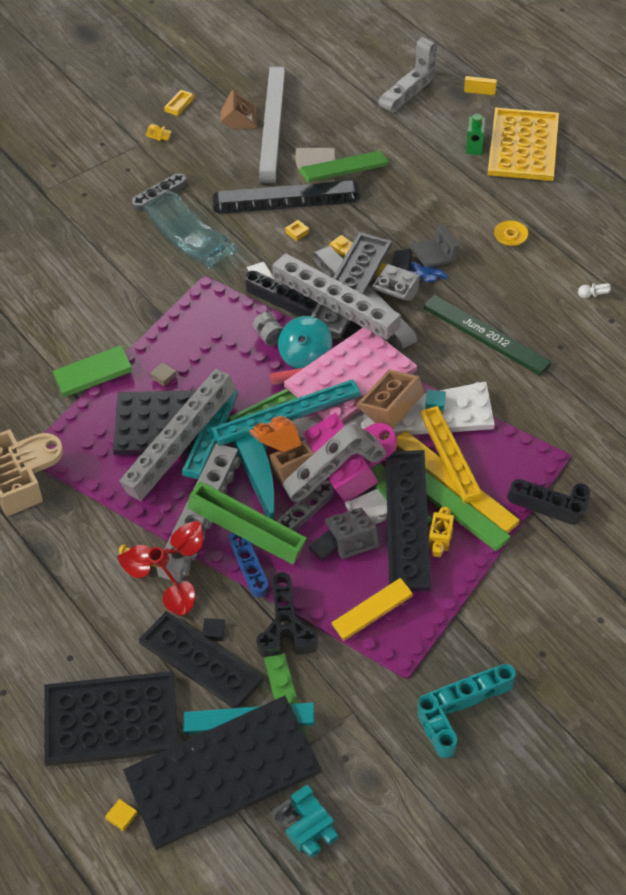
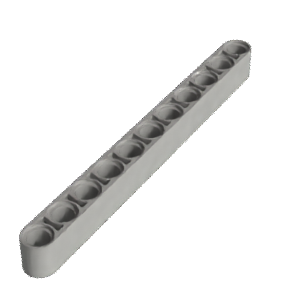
(272, 125)

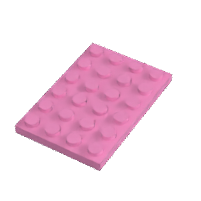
(360, 358)

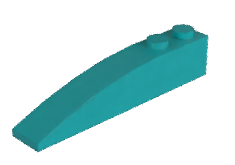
(258, 470)

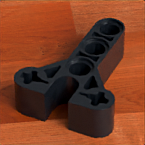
(277, 631)

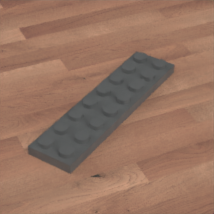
(357, 273)

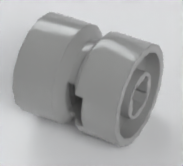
(267, 328)

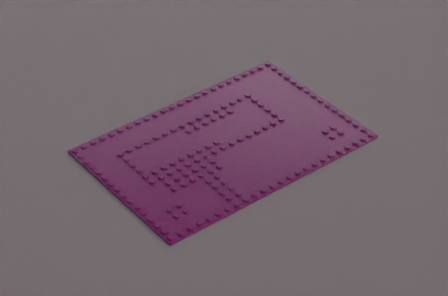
(215, 331)

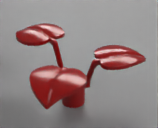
(138, 561)

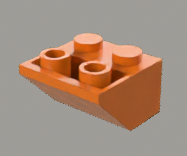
(278, 434)

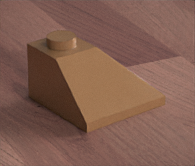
(239, 112)

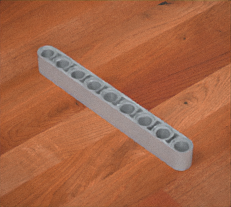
(329, 262)

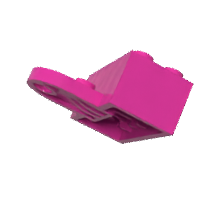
(355, 473)

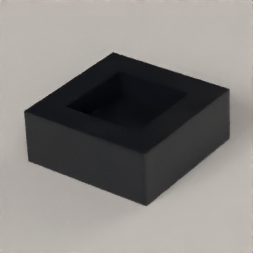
(214, 629)

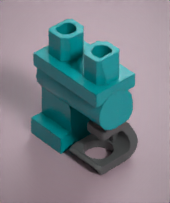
(312, 826)

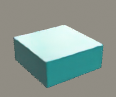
(435, 398)

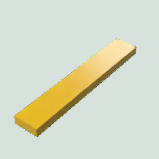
(451, 454)

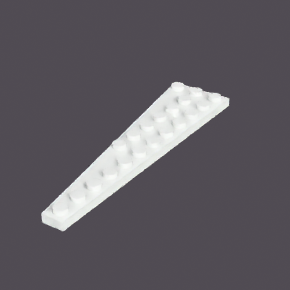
(464, 410)

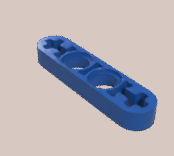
(251, 562)

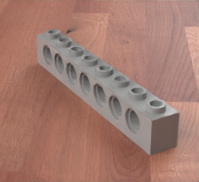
(336, 296)
(177, 435)
(217, 474)

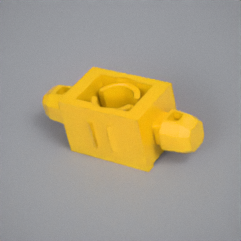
(437, 541)

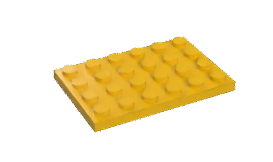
(523, 144)

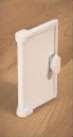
(372, 503)

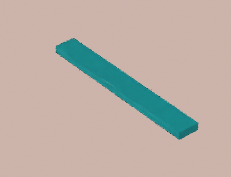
(291, 410)

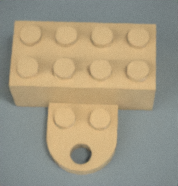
(18, 463)

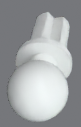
(586, 291)

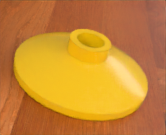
(511, 233)

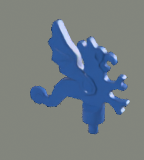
(427, 273)

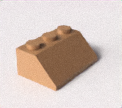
(391, 397)

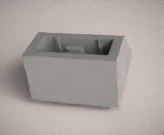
(397, 282)

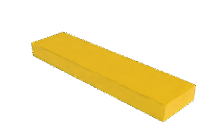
(372, 609)

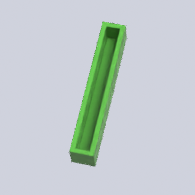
(246, 522)

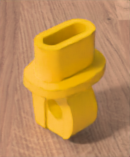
(158, 133)

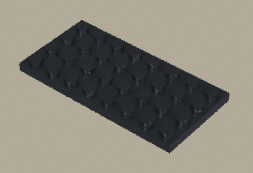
(221, 772)

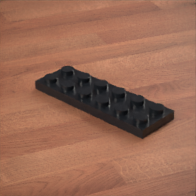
(201, 660)

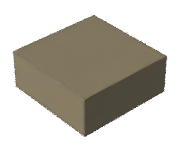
(163, 374)

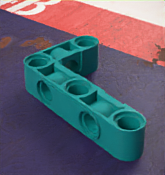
(450, 699)

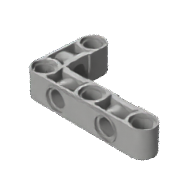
(413, 81)
(329, 458)

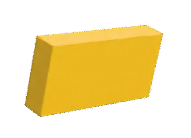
(480, 85)
(179, 102)

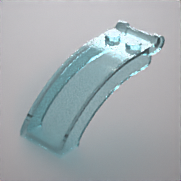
(187, 231)

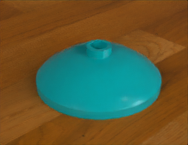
(317, 341)

